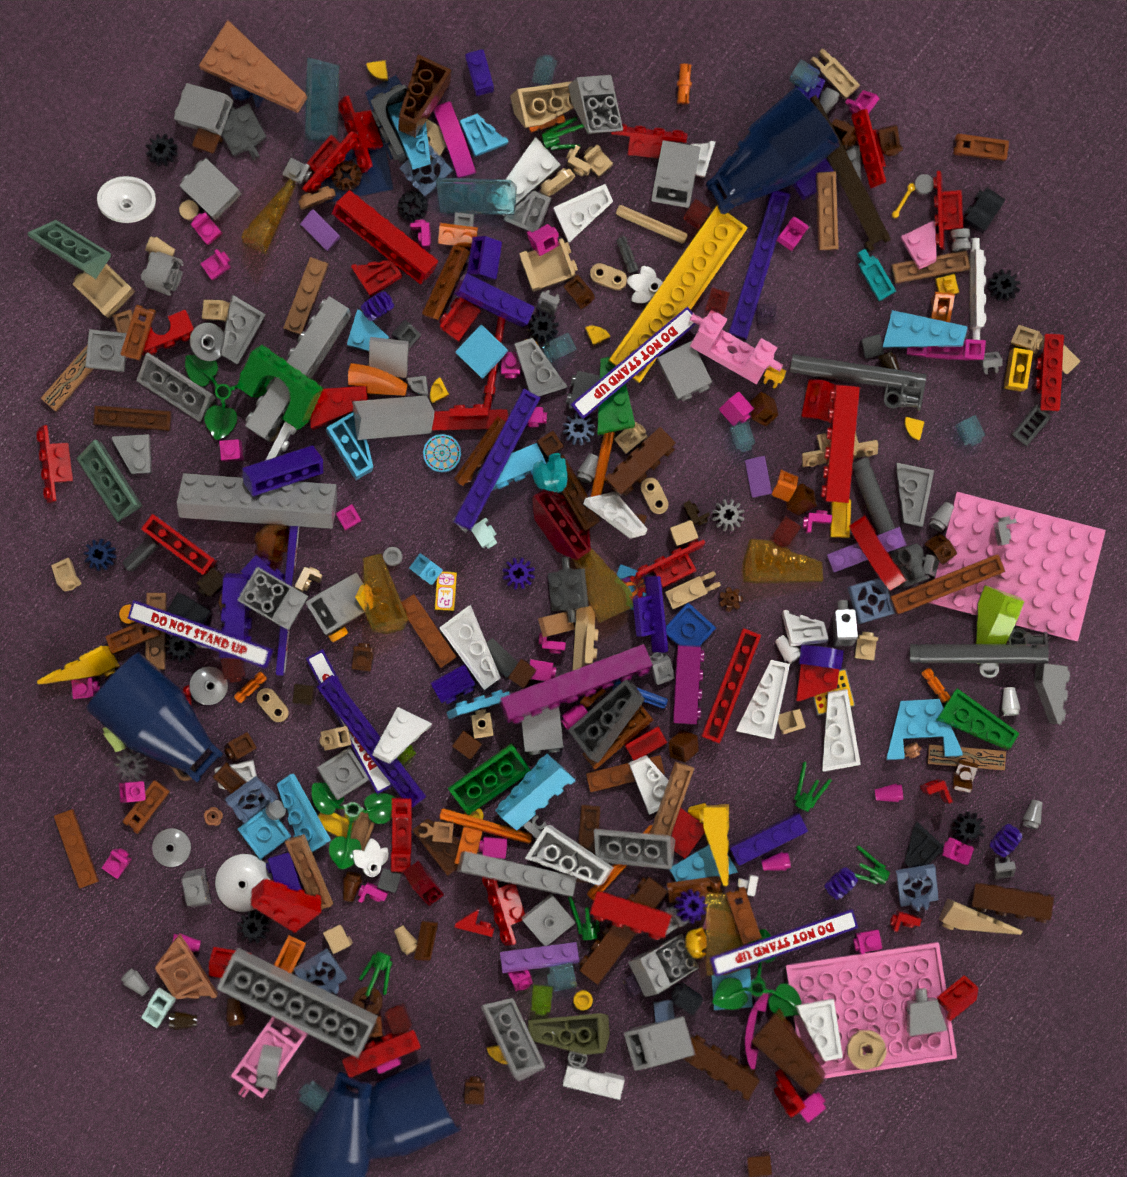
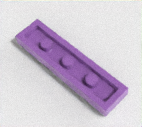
(853, 554)
(539, 957)

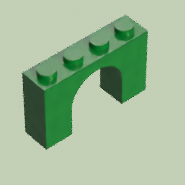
(302, 390)

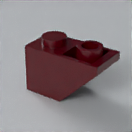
(423, 883)

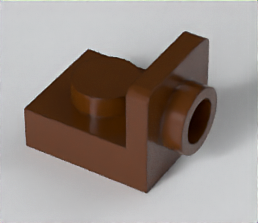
(579, 291)
(941, 548)
(362, 657)
(239, 747)
(964, 776)
(474, 1090)

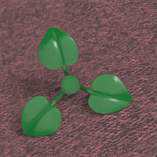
(217, 419)
(378, 809)
(731, 993)

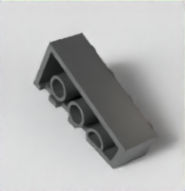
(604, 722)

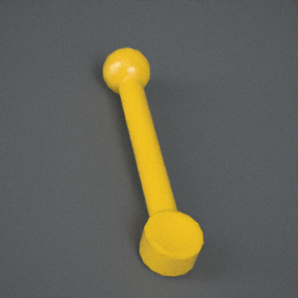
(911, 187)

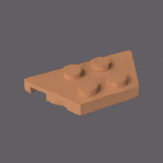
(183, 972)

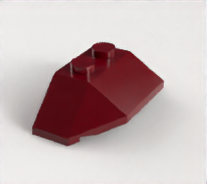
(560, 524)

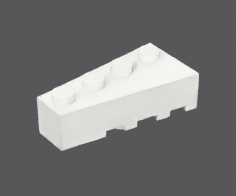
(567, 856)

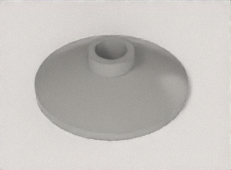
(214, 337)
(199, 682)
(180, 843)

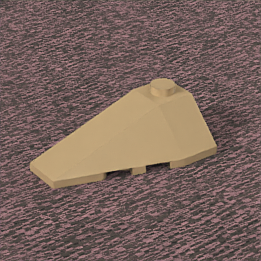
(541, 103)
(965, 918)

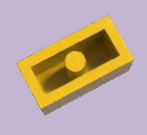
(1018, 369)

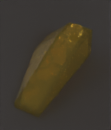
(264, 226)
(773, 564)
(604, 588)
(382, 601)
(720, 928)

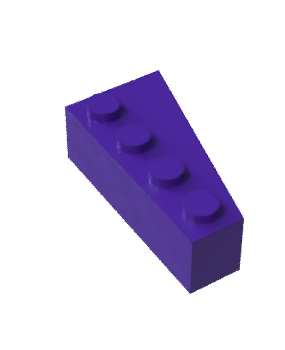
(235, 613)

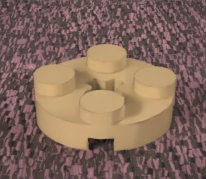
(870, 1060)

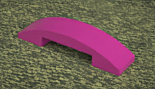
(454, 140)
(970, 350)
(752, 1051)

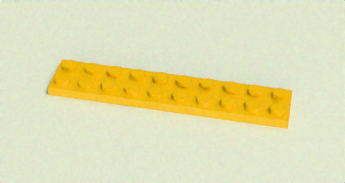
(684, 282)

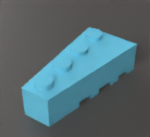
(534, 792)

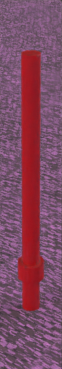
(489, 389)

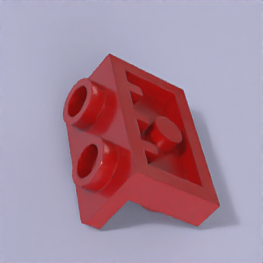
(459, 318)
(788, 1095)

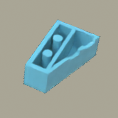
(353, 451)
(518, 465)

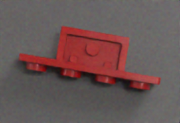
(365, 126)
(649, 142)
(870, 148)
(327, 158)
(949, 210)
(1050, 372)
(467, 418)
(55, 463)
(673, 567)
(506, 908)
(381, 1052)

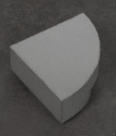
(418, 385)

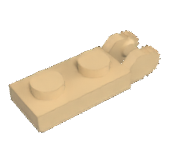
(836, 74)
(690, 590)

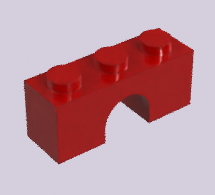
(180, 329)

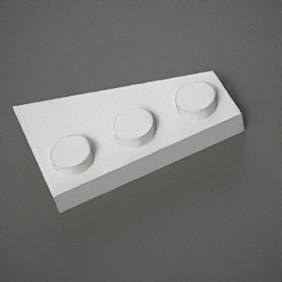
(582, 210)
(617, 513)
(399, 734)
(649, 781)
(822, 1027)

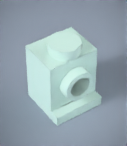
(484, 534)

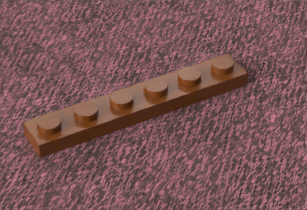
(947, 584)

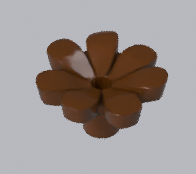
(728, 602)

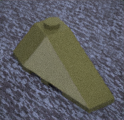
(578, 1033)

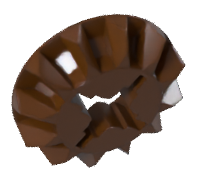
(346, 184)
(375, 996)

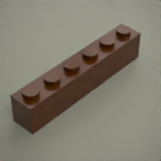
(615, 938)

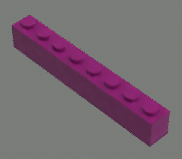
(576, 683)

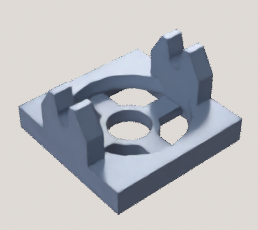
(424, 188)
(887, 607)
(245, 790)
(914, 874)
(315, 963)

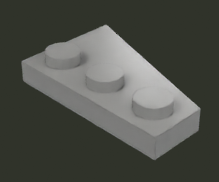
(239, 328)
(537, 370)
(914, 491)

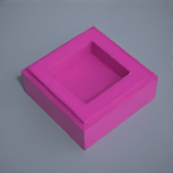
(348, 517)

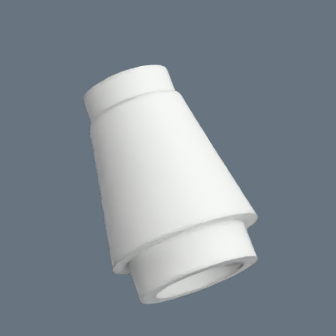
(789, 653)
(1010, 702)

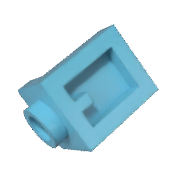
(425, 569)

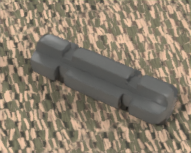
(627, 254)

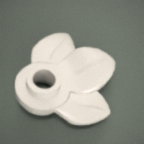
(642, 284)
(370, 856)

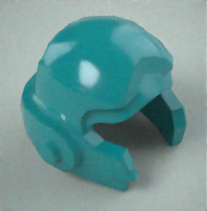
(551, 475)

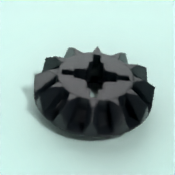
(415, 214)

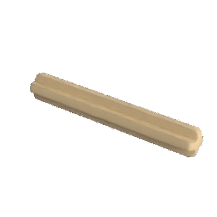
(651, 224)

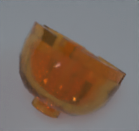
(272, 541)

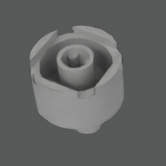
(162, 272)

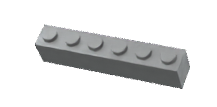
(516, 874)

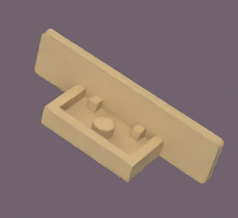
(815, 458)
(584, 638)

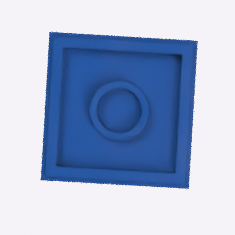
(689, 627)

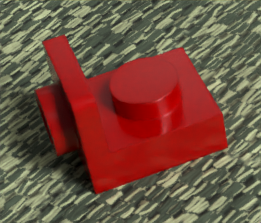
(907, 919)

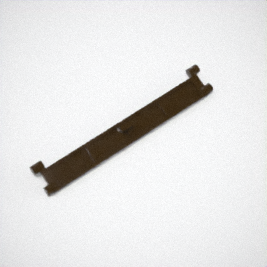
(855, 190)

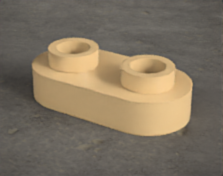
(562, 178)
(608, 276)
(653, 496)
(272, 705)

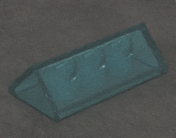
(321, 100)
(476, 196)

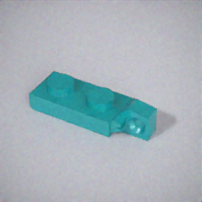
(875, 275)

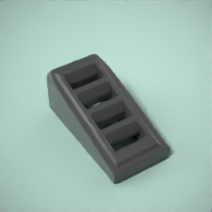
(1035, 408)

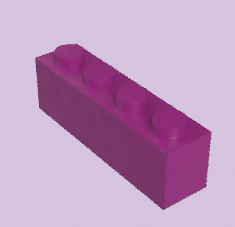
(687, 684)

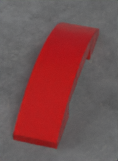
(876, 553)
(401, 834)

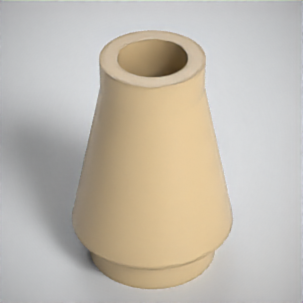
(156, 244)
(406, 940)

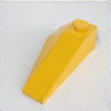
(92, 664)
(716, 826)

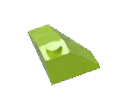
(997, 615)

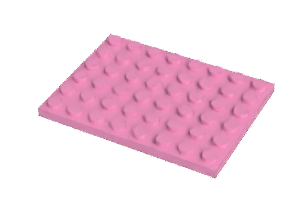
(1045, 564)
(873, 995)

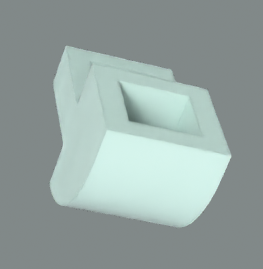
(158, 1007)

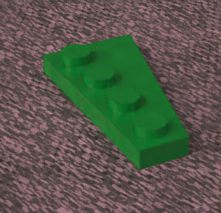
(616, 411)
(974, 719)

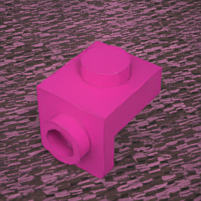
(865, 100)
(792, 233)
(818, 517)
(555, 647)
(957, 851)

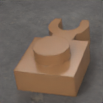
(440, 831)

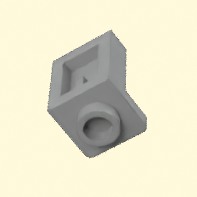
(297, 171)
(1002, 533)
(661, 668)

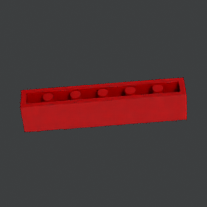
(385, 237)
(841, 443)
(730, 685)

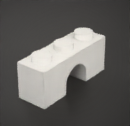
(593, 1082)

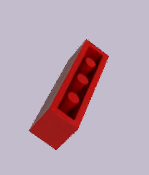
(179, 544)
(631, 914)

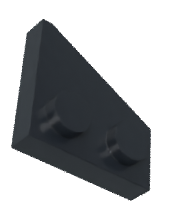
(921, 847)

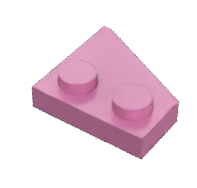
(921, 244)

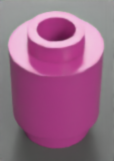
(573, 715)

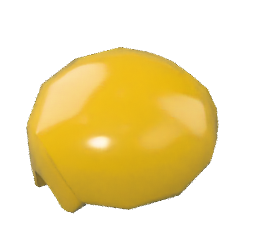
(695, 942)

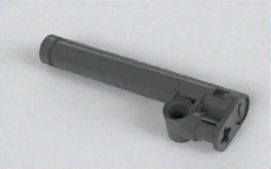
(904, 384)
(907, 558)
(1022, 648)

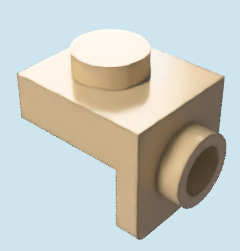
(578, 166)

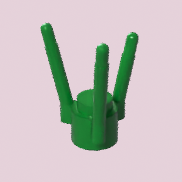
(551, 136)
(806, 800)
(878, 874)
(588, 930)
(380, 961)

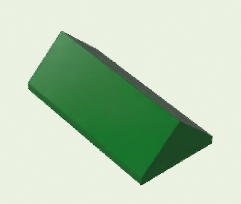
(489, 779)

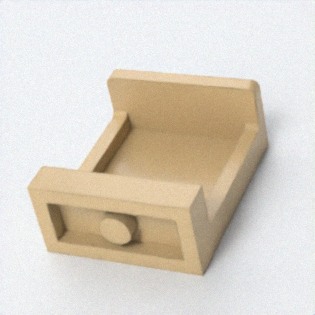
(549, 268)
(105, 292)

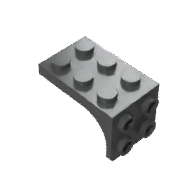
(381, 118)

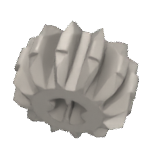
(734, 518)

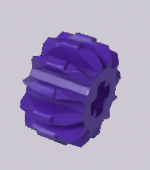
(377, 306)
(515, 568)
(1006, 840)
(841, 883)
(694, 913)

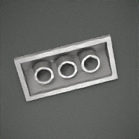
(175, 387)
(393, 417)
(634, 848)
(513, 1038)

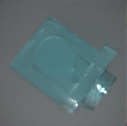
(544, 70)
(559, 347)

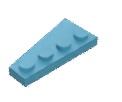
(415, 148)
(917, 331)
(301, 813)

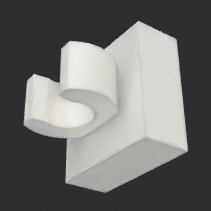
(749, 884)

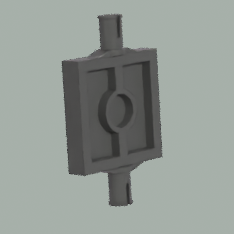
(243, 131)
(568, 590)

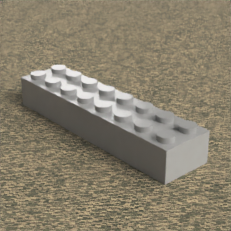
(306, 357)
(230, 500)
(297, 1002)

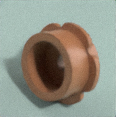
(912, 750)
(208, 816)

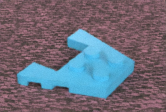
(918, 720)

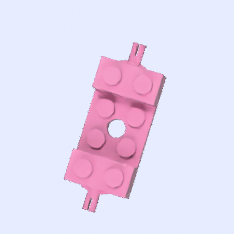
(717, 343)
(276, 1034)

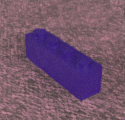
(494, 300)
(282, 470)
(768, 839)

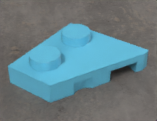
(481, 135)
(362, 331)

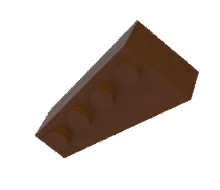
(423, 93)
(640, 461)
(1013, 901)
(789, 1051)
(722, 1067)

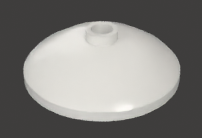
(126, 199)
(236, 869)

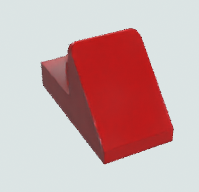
(469, 924)

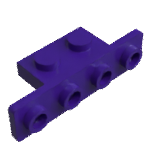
(650, 614)

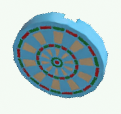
(442, 453)

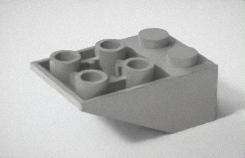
(596, 103)
(676, 174)
(272, 598)
(337, 604)
(1050, 684)
(663, 965)
(659, 1043)

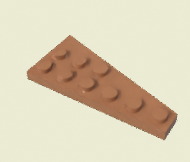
(244, 65)

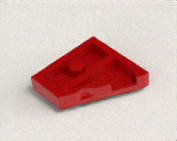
(377, 275)
(815, 681)
(686, 833)

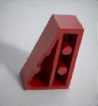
(336, 404)
(284, 905)

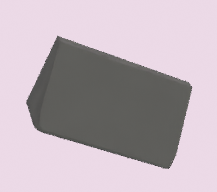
(140, 554)
(503, 660)

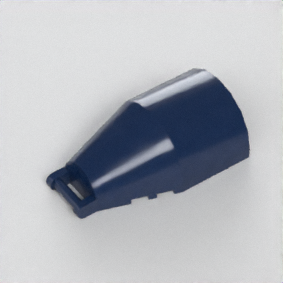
(775, 152)
(153, 717)
(407, 1113)
(337, 1134)

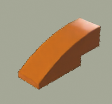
(376, 380)
(290, 954)

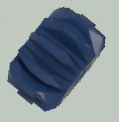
(93, 551)

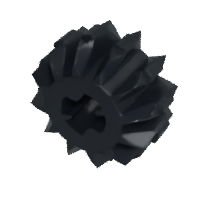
(155, 148)
(997, 288)
(542, 320)
(179, 653)
(961, 826)
(258, 933)

